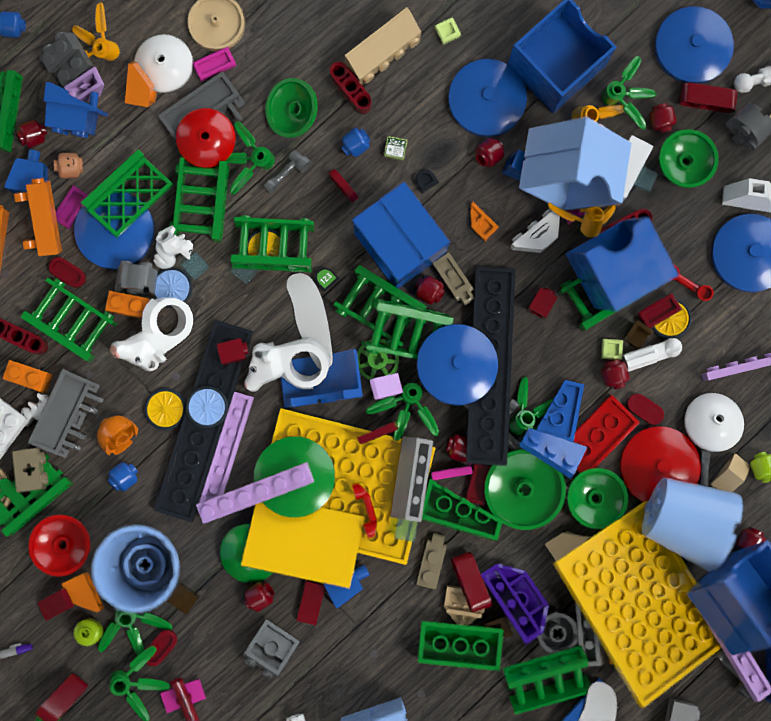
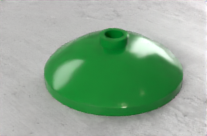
(283, 106)
(697, 150)
(611, 498)
(232, 554)

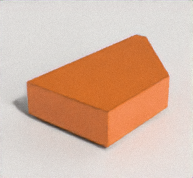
(481, 223)

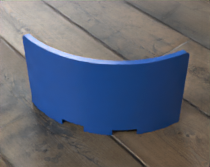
(339, 384)

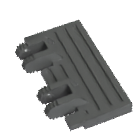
(214, 94)
(63, 412)

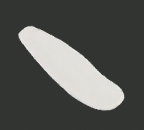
(309, 312)
(600, 703)

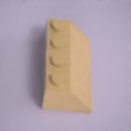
(383, 46)

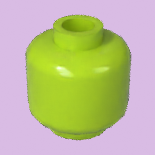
(762, 467)
(94, 629)

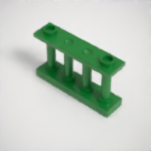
(218, 192)
(281, 261)
(380, 287)
(402, 312)
(588, 318)
(51, 329)
(543, 668)

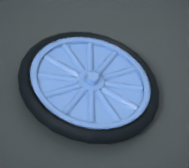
(173, 283)
(207, 407)

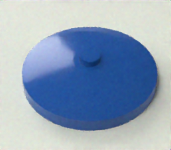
(694, 45)
(487, 98)
(102, 247)
(744, 253)
(457, 364)

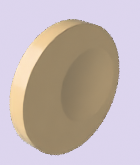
(216, 23)

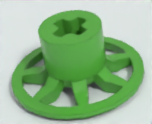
(376, 362)

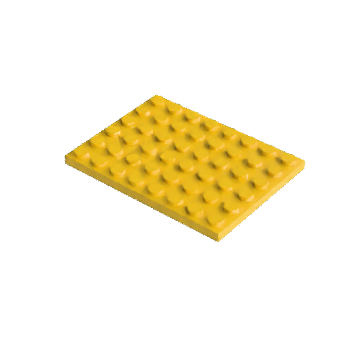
(369, 464)
(638, 605)

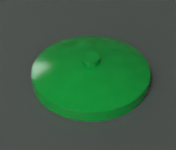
(290, 453)
(525, 491)

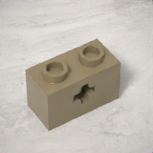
(25, 460)

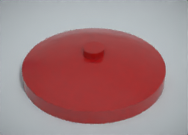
(658, 455)

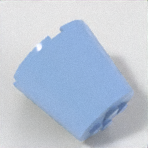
(693, 521)
(121, 573)

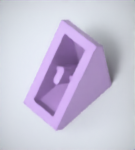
(83, 85)
(386, 386)

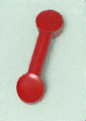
(703, 292)
(371, 526)

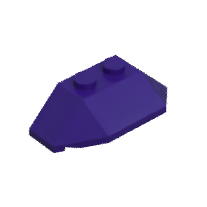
(518, 600)

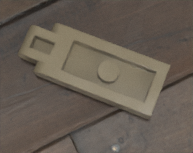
(454, 278)
(432, 561)

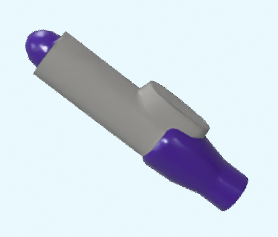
(16, 649)

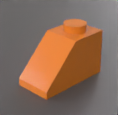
(139, 87)
(83, 592)

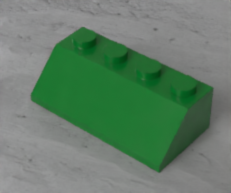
(460, 645)

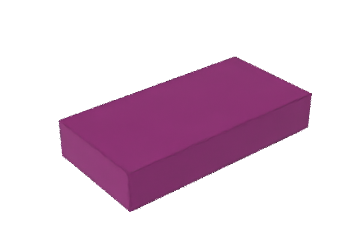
(70, 206)

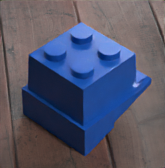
(70, 114)

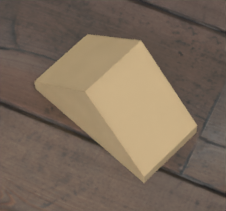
(732, 474)

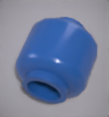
(11, 24)
(355, 142)
(122, 476)

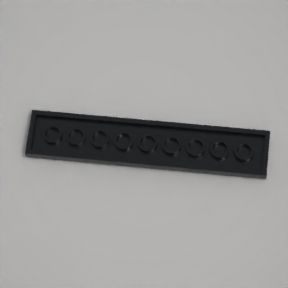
(490, 414)
(197, 445)

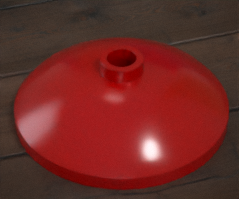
(212, 150)
(46, 548)

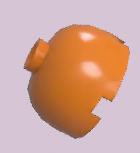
(115, 434)

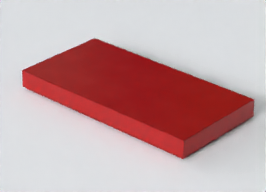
(603, 432)

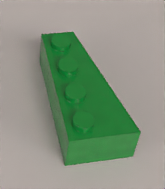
(456, 513)

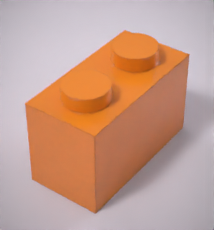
(126, 304)
(27, 376)

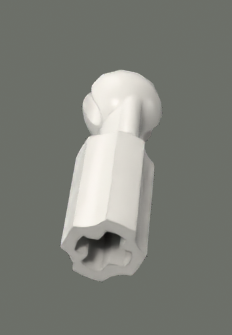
(744, 81)
(651, 354)

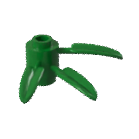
(616, 91)
(256, 157)
(404, 415)
(525, 419)
(126, 619)
(142, 684)

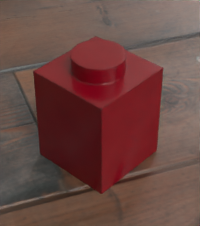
(542, 302)
(232, 351)

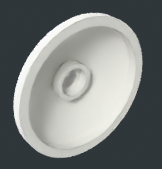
(175, 68)
(706, 430)

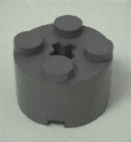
(749, 126)
(136, 279)
(568, 632)

